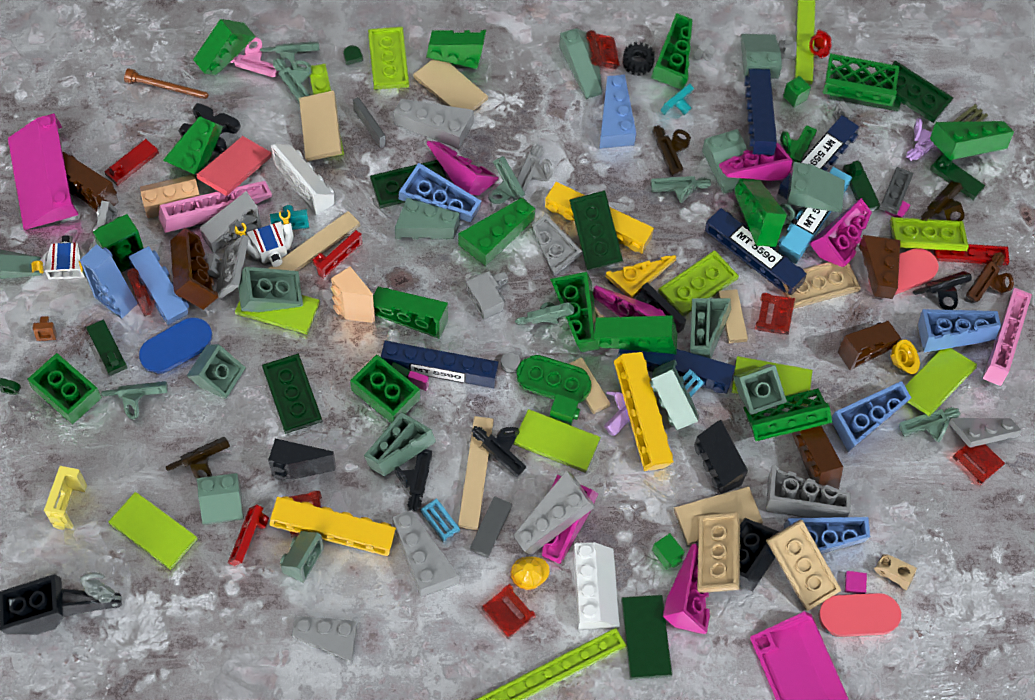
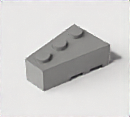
(220, 229)

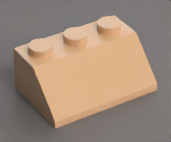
(167, 192)
(352, 297)

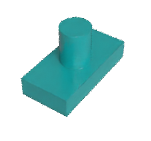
(679, 101)
(298, 218)

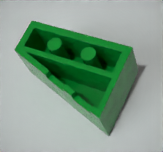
(456, 48)

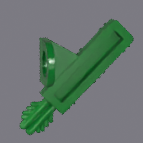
(798, 147)

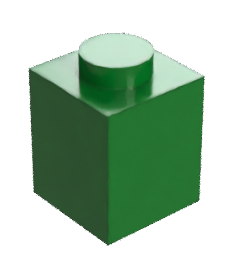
(796, 91)
(565, 409)
(668, 551)

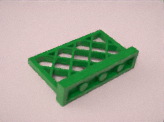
(859, 90)
(796, 419)

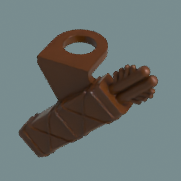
(990, 278)

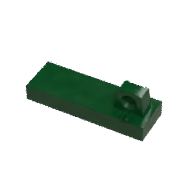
(952, 173)
(861, 185)
(106, 347)

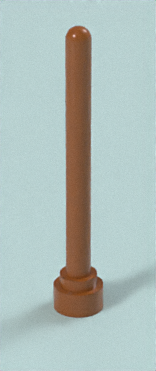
(132, 76)

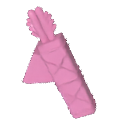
(253, 62)

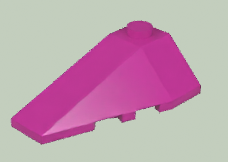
(758, 166)
(461, 171)
(841, 237)
(624, 305)
(560, 545)
(684, 604)

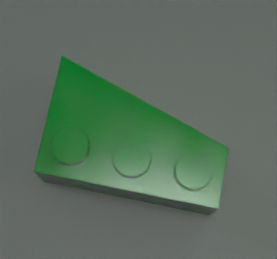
(223, 46)
(195, 147)

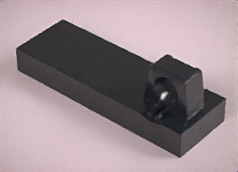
(652, 297)

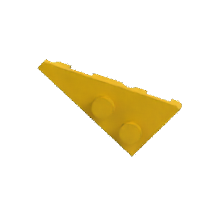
(632, 278)

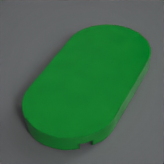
(553, 377)

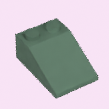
(761, 52)
(719, 149)
(815, 188)
(269, 289)

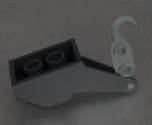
(43, 603)

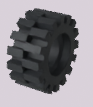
(635, 66)

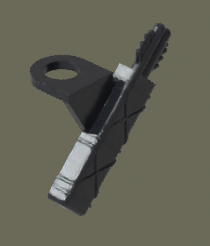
(946, 288)
(500, 447)
(416, 478)

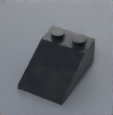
(297, 460)

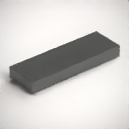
(369, 122)
(896, 190)
(491, 527)

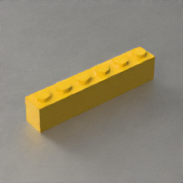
(629, 230)
(643, 411)
(333, 526)

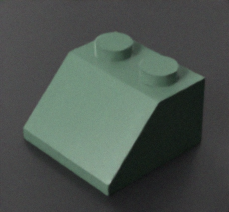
(216, 371)
(760, 388)
(220, 498)
(302, 555)

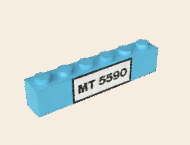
(807, 226)

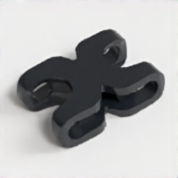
(228, 122)

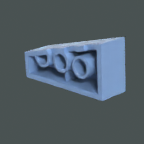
(617, 119)
(435, 190)
(107, 281)
(158, 285)
(956, 328)
(864, 416)
(835, 533)

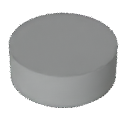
(510, 362)

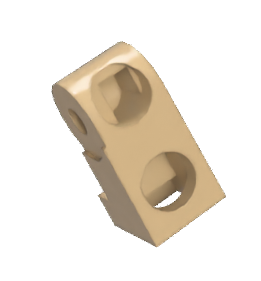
(896, 570)

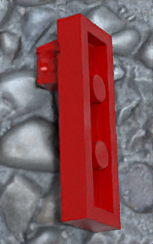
(131, 162)
(328, 263)
(253, 519)

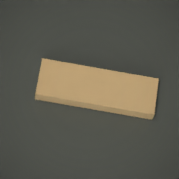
(735, 324)
(597, 399)

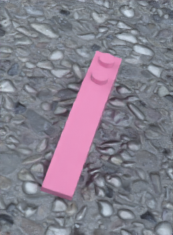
(204, 207)
(1007, 338)

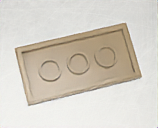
(450, 85)
(320, 126)
(824, 283)
(734, 501)
(719, 552)
(803, 565)

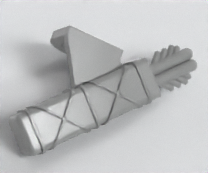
(533, 169)

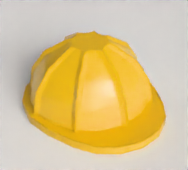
(905, 357)
(529, 572)

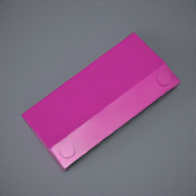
(40, 173)
(798, 661)

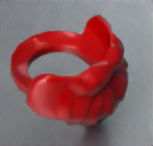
(822, 42)

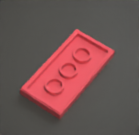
(234, 165)

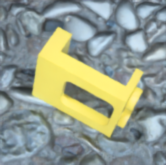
(65, 482)

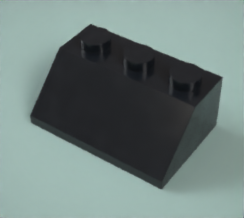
(721, 458)
(754, 552)

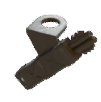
(670, 148)
(945, 203)
(198, 458)

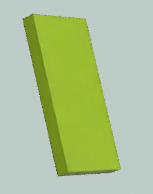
(388, 58)
(929, 234)
(698, 281)
(295, 319)
(792, 378)
(938, 380)
(557, 440)
(153, 530)

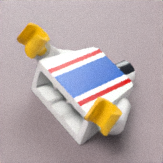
(269, 242)
(61, 260)

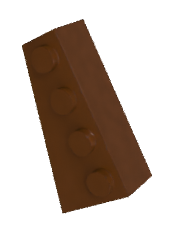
(88, 184)
(190, 270)
(819, 456)

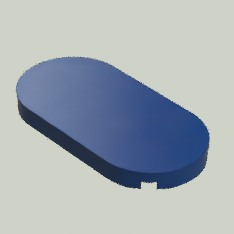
(175, 345)

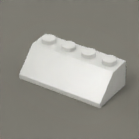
(302, 178)
(595, 586)

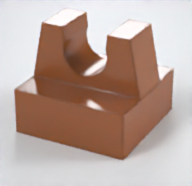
(44, 330)

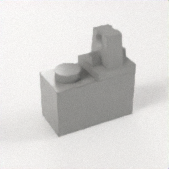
(484, 293)

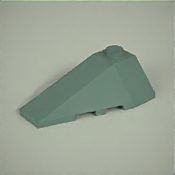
(578, 56)
(16, 265)

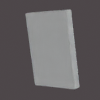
(232, 266)

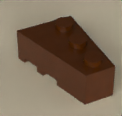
(882, 264)
(867, 344)

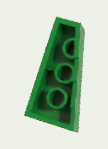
(674, 57)
(971, 137)
(760, 211)
(496, 231)
(579, 293)
(411, 311)
(637, 333)

